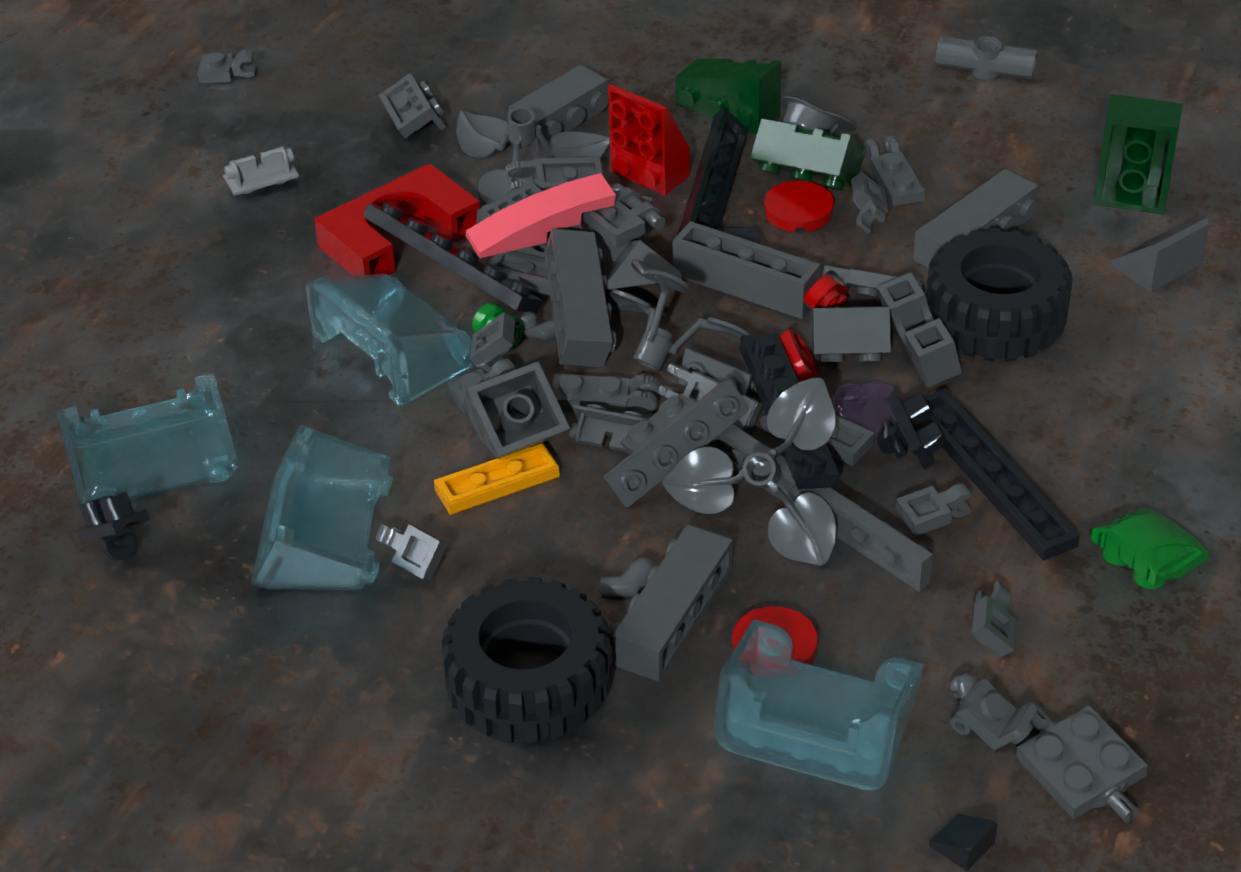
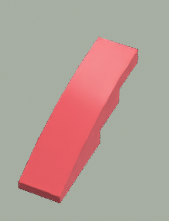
(530, 219)

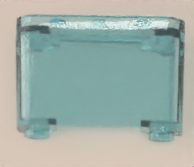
(391, 326)
(150, 445)
(321, 516)
(812, 715)

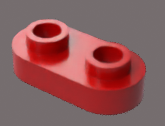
(826, 293)
(799, 355)

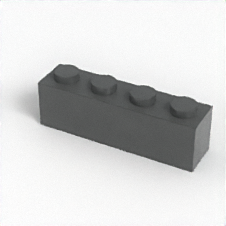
(998, 203)
(744, 269)
(578, 298)
(671, 602)

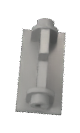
(246, 176)

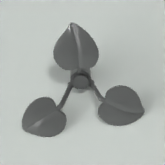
(484, 134)
(656, 341)
(804, 528)

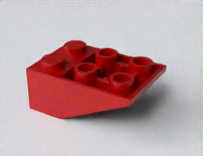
(646, 142)

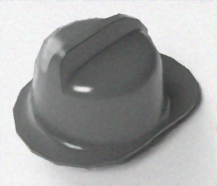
(810, 117)

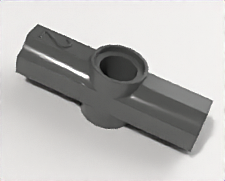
(986, 57)

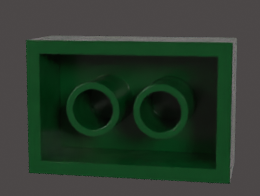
(1137, 153)

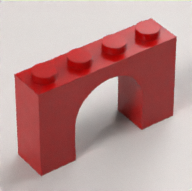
(421, 194)

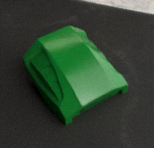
(1150, 546)

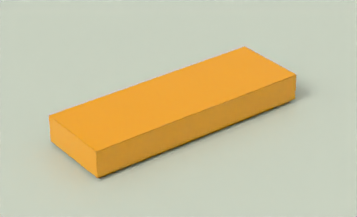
(496, 478)

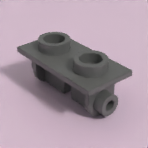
(718, 371)
(597, 422)

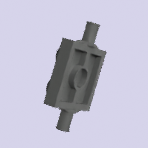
(1082, 763)

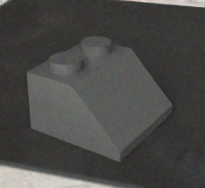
(850, 333)
(515, 410)

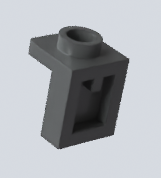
(492, 342)
(995, 717)

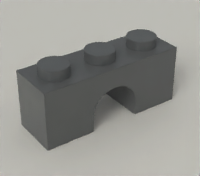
(920, 335)

